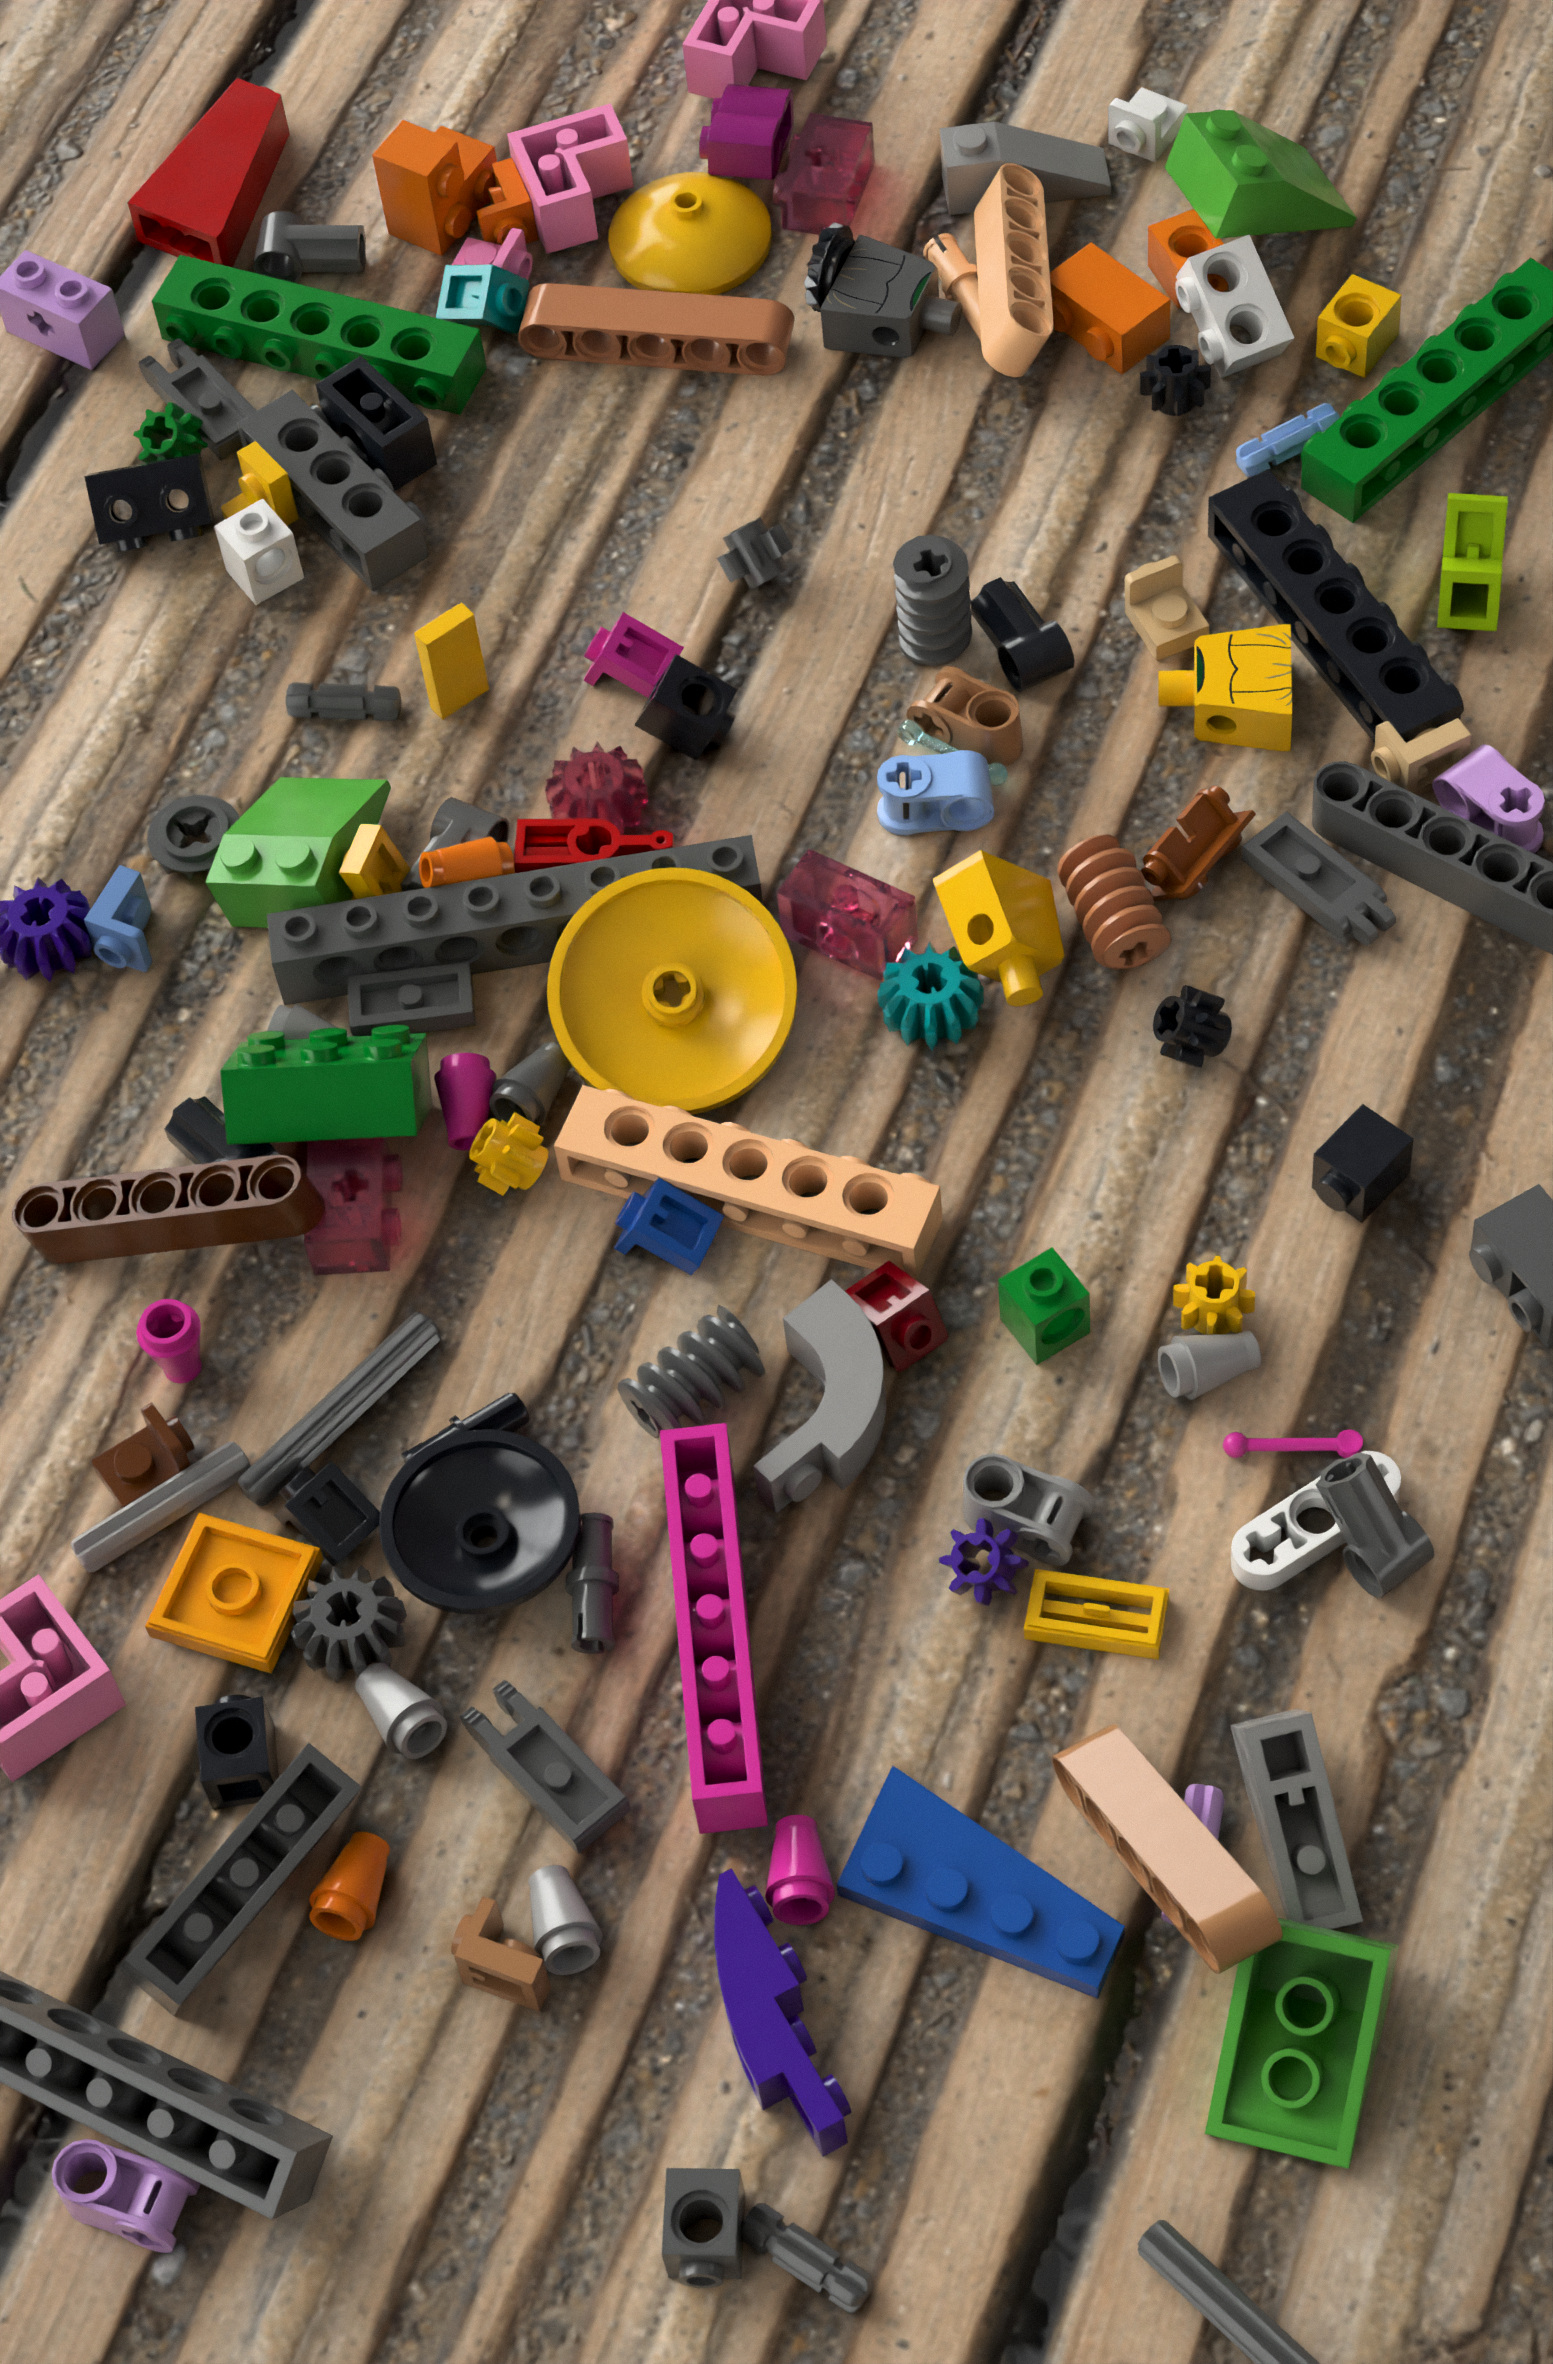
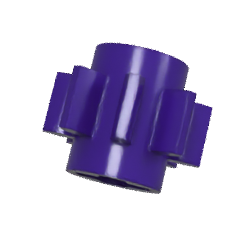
(967, 1566)

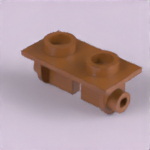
(1181, 865)

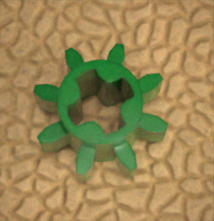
(169, 434)

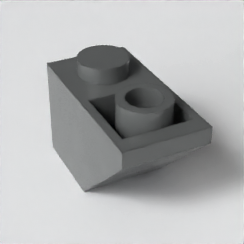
(1516, 1254)

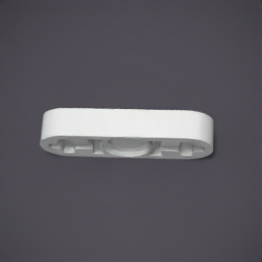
(1266, 1534)

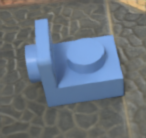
(118, 921)

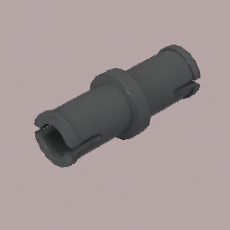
(593, 1585)

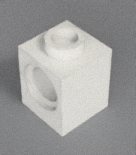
(259, 551)

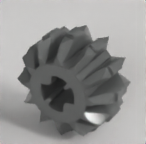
(323, 1618)

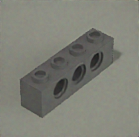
(338, 491)
(240, 1879)

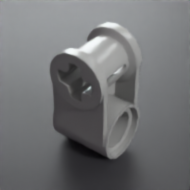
(1031, 1508)

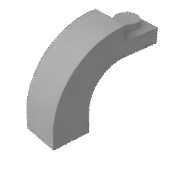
(843, 1353)

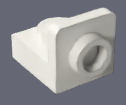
(1145, 123)

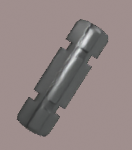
(343, 701)
(806, 2257)

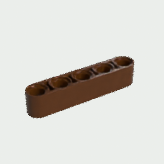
(169, 1209)

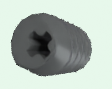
(932, 599)
(691, 1373)

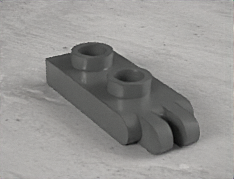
(1319, 880)

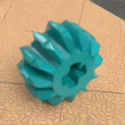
(930, 996)

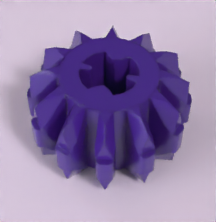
(44, 929)

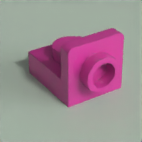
(630, 654)

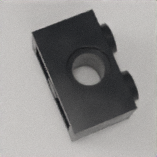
(378, 421)

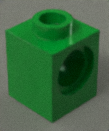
(1044, 1305)

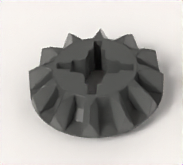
(189, 817)

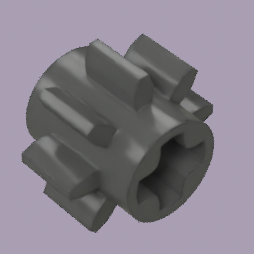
(755, 553)

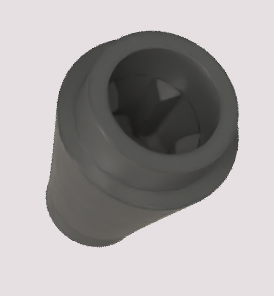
(531, 1085)

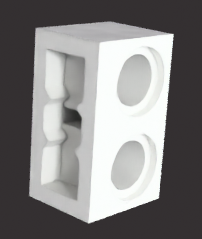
(1248, 304)

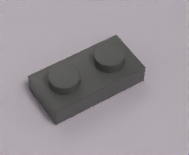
(416, 997)

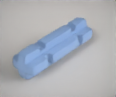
(1284, 440)

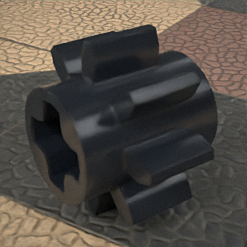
(1175, 380)
(1192, 1026)

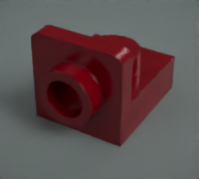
(900, 1314)

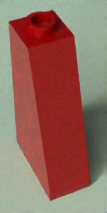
(214, 178)

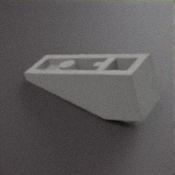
(977, 151)
(1297, 1818)

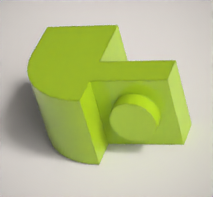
(1472, 562)

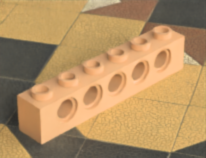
(830, 1224)

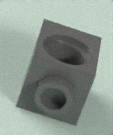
(699, 2195)

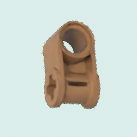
(971, 716)

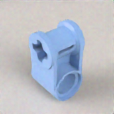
(941, 792)

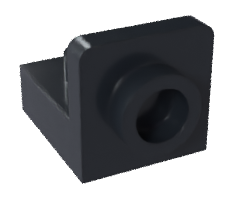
(328, 1511)

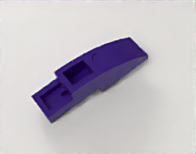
(762, 2008)

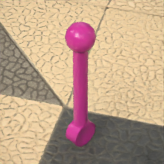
(1346, 1444)

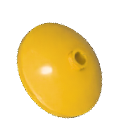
(690, 234)

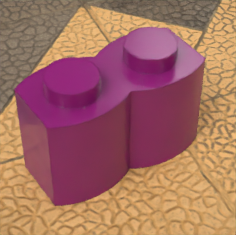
(748, 131)

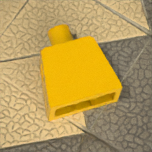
(1002, 923)

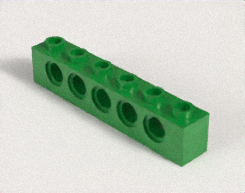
(318, 331)
(1432, 394)

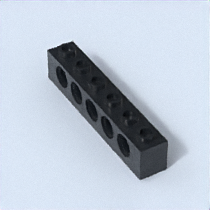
(1330, 610)

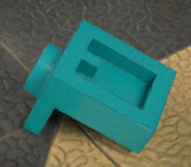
(483, 297)

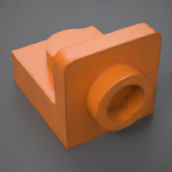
(509, 206)

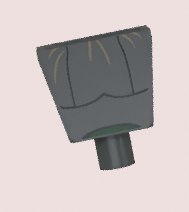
(885, 302)

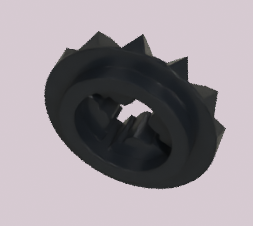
(826, 262)

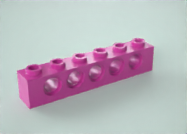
(713, 1630)

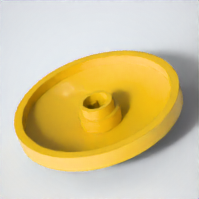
(673, 989)

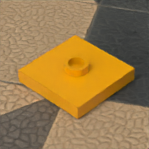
(234, 1592)

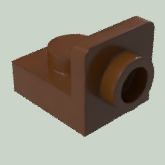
(145, 1457)

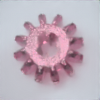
(598, 787)

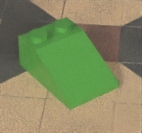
(1251, 178)
(292, 847)
(1302, 2043)

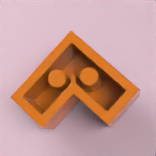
(432, 183)

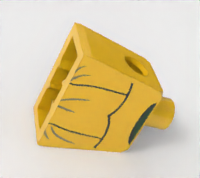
(1237, 688)

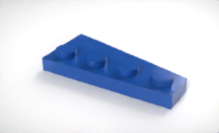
(966, 1885)

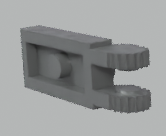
(202, 393)
(549, 1769)

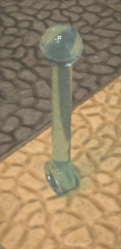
(912, 733)

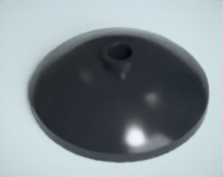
(473, 1490)

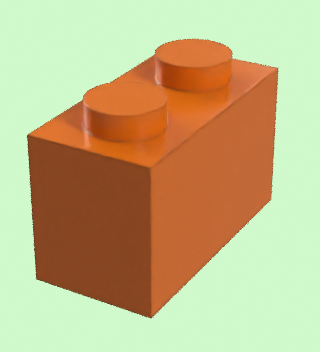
(1108, 308)

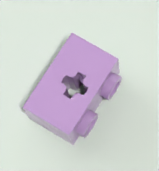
(59, 310)

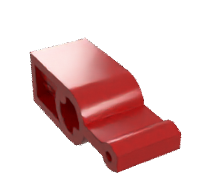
(577, 840)

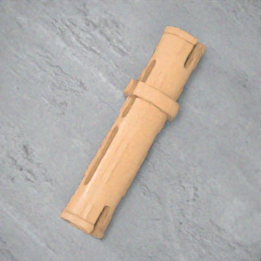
(957, 277)

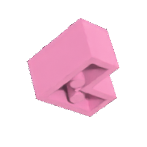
(748, 35)
(567, 167)
(53, 1683)

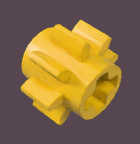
(508, 1154)
(1198, 1296)

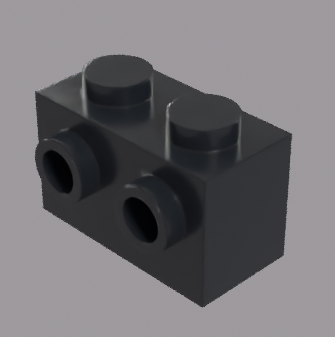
(148, 493)

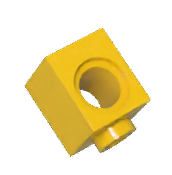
(1358, 325)

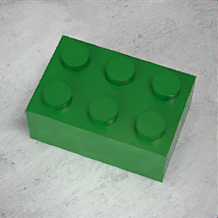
(326, 1086)

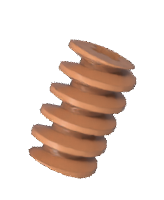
(1113, 903)

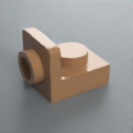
(502, 1969)

